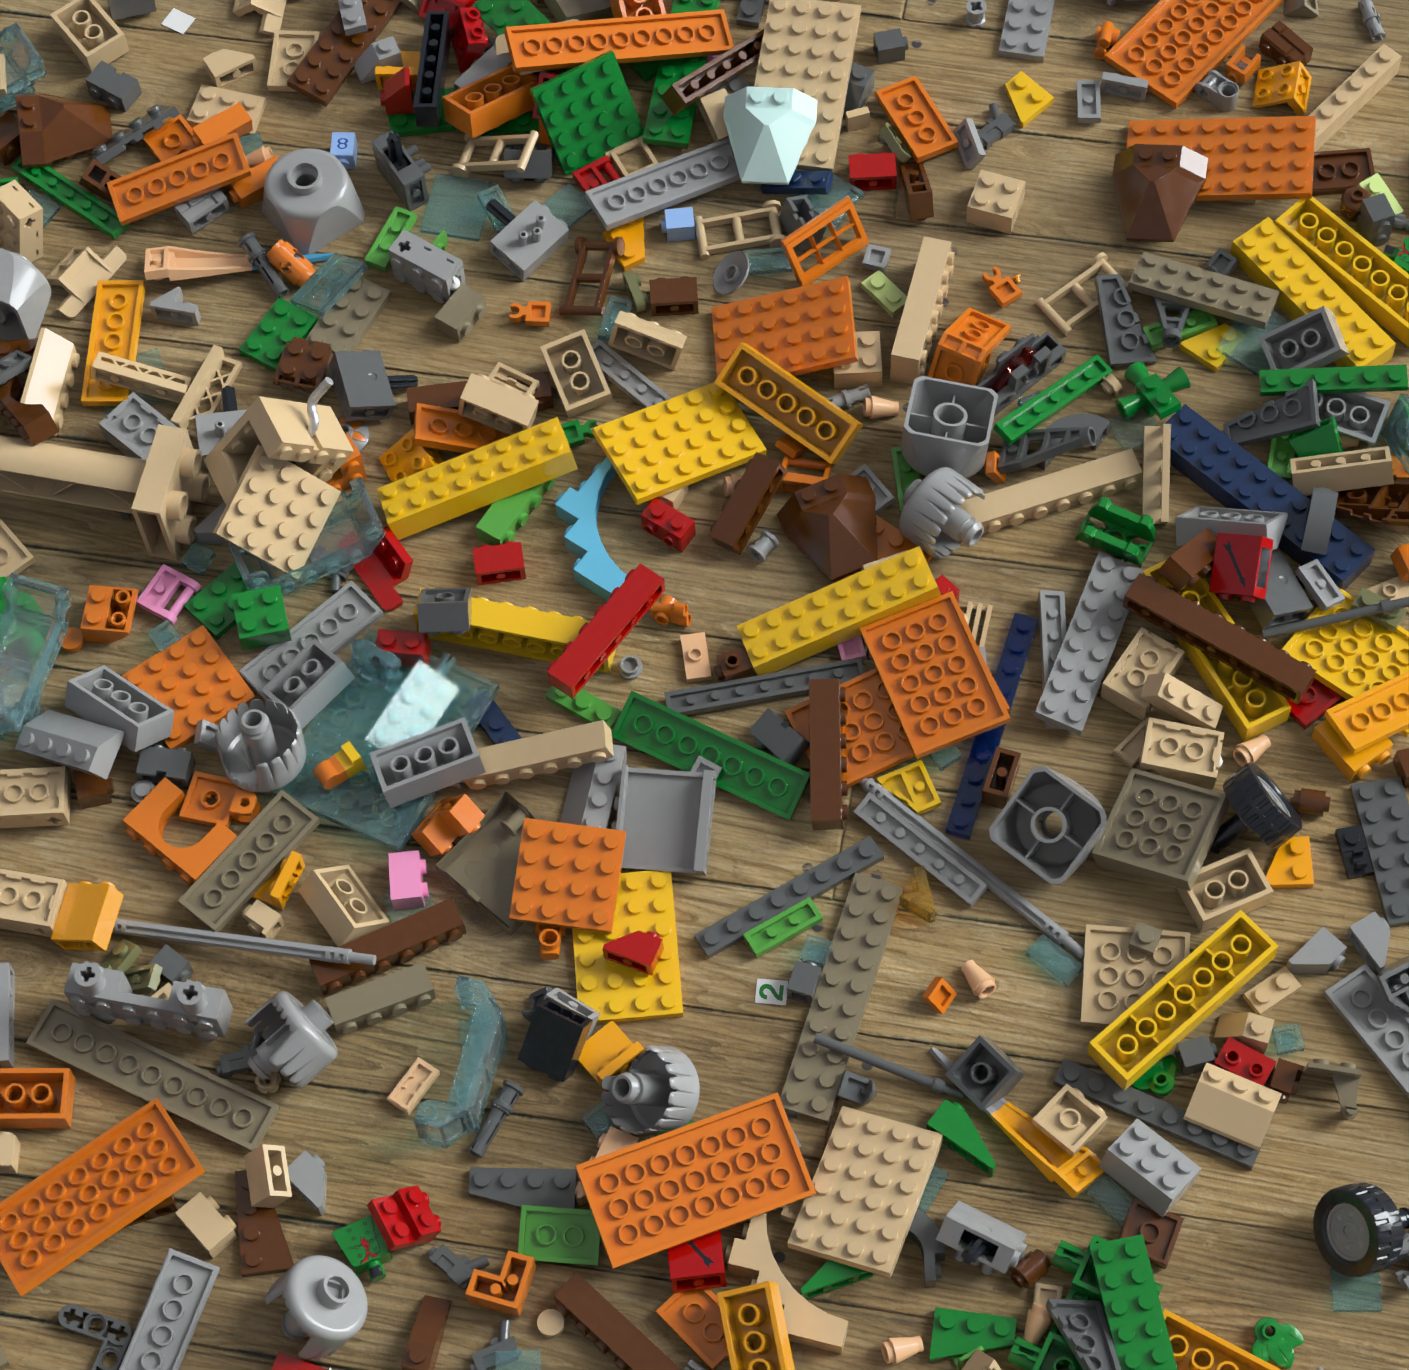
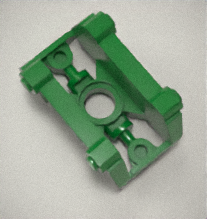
(1121, 523)

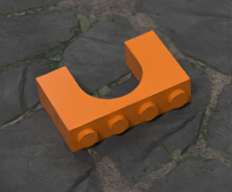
(225, 123)
(148, 823)

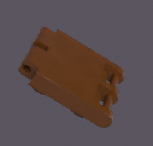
(303, 364)

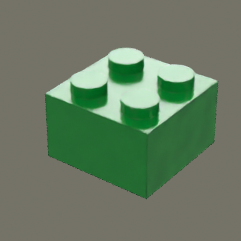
(261, 617)

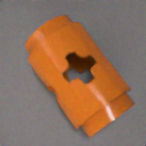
(282, 257)

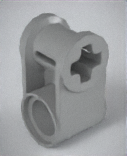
(1218, 91)

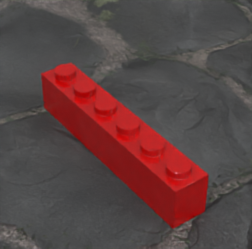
(606, 630)

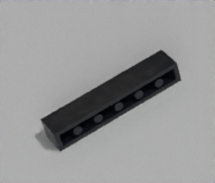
(432, 69)

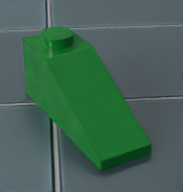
(961, 1135)
(832, 1277)

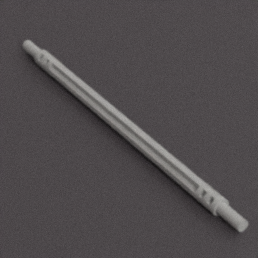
(994, 884)
(242, 942)

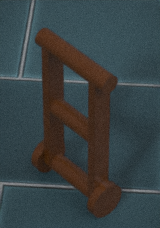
(582, 247)

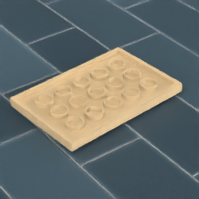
(866, 1191)

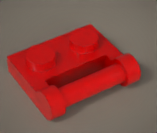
(590, 177)

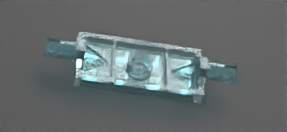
(414, 707)

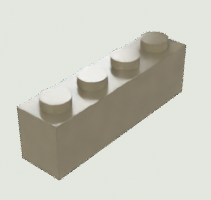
(381, 998)

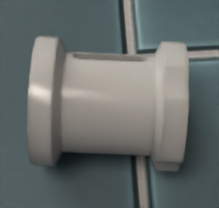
(975, 15)
(763, 546)

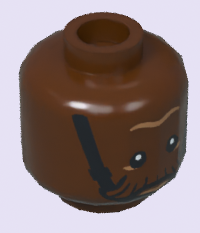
(1351, 202)

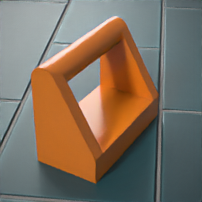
(793, 482)

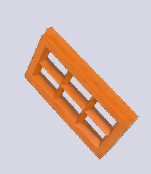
(813, 226)

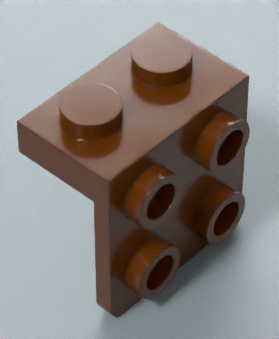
(9, 138)

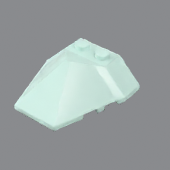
(768, 131)

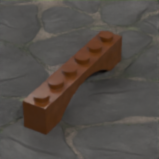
(30, 420)

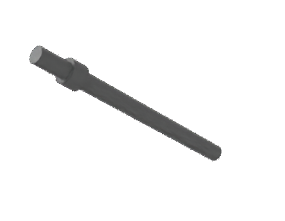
(1384, 606)
(936, 1085)

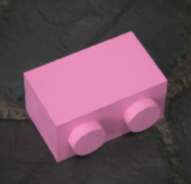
(406, 879)

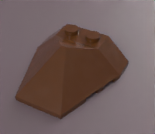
(59, 127)
(1157, 189)
(1378, 506)
(833, 524)

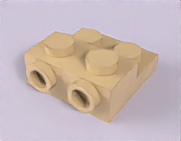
(1070, 1120)

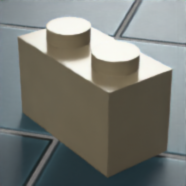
(461, 313)

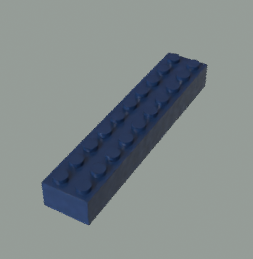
(1246, 483)

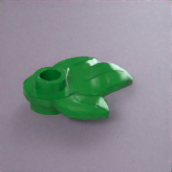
(1162, 1070)
(1277, 1346)

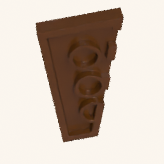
(260, 1235)

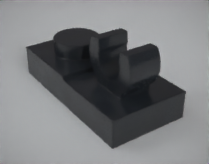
(1354, 852)

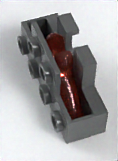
(1023, 367)

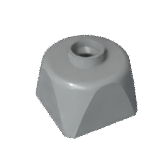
(311, 199)
(22, 297)
(947, 426)
(1023, 828)

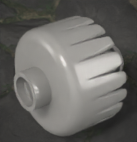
(933, 514)
(261, 746)
(293, 1039)
(654, 1094)
(322, 1303)

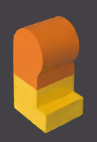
(339, 767)

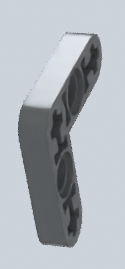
(110, 1344)

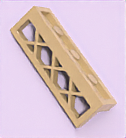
(141, 378)
(200, 387)
(1156, 473)

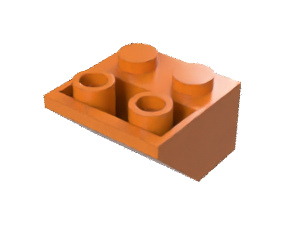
(108, 613)

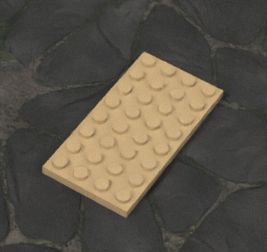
(811, 50)

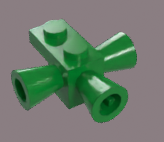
(1152, 392)

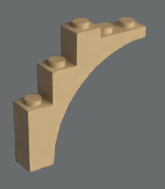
(803, 1320)

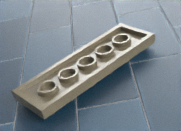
(1203, 290)
(347, 321)
(249, 861)

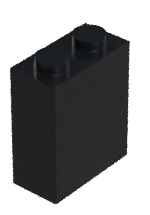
(555, 1040)

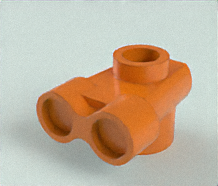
(1106, 37)
(669, 610)
(549, 940)

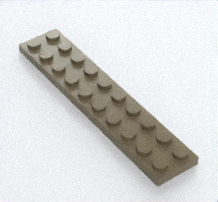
(841, 996)
(152, 1073)

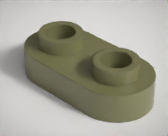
(892, 139)
(632, 283)

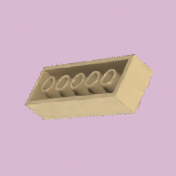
(922, 310)

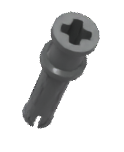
(257, 257)
(501, 1108)

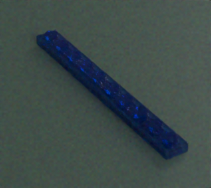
(1007, 678)

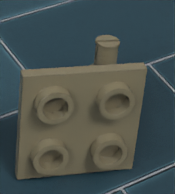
(1345, 1080)

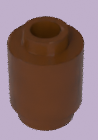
(1311, 802)
(1030, 1269)

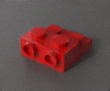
(468, 37)
(405, 1218)

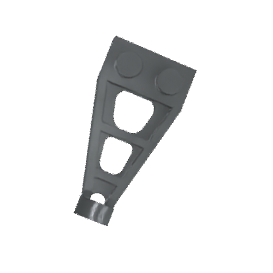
(1170, 325)
(1016, 458)

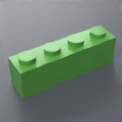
(510, 514)

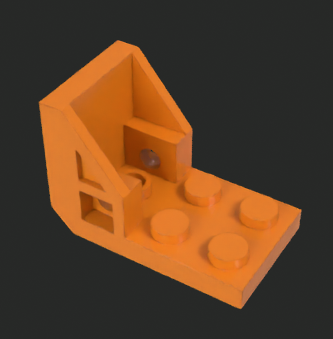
(967, 347)

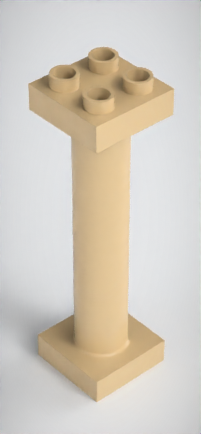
(154, 490)

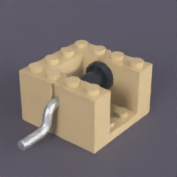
(287, 431)

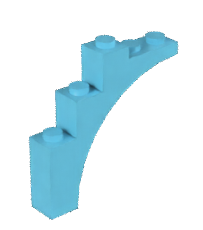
(580, 509)

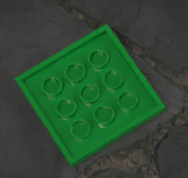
(587, 111)

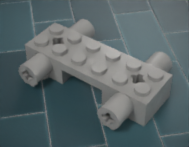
(110, 997)

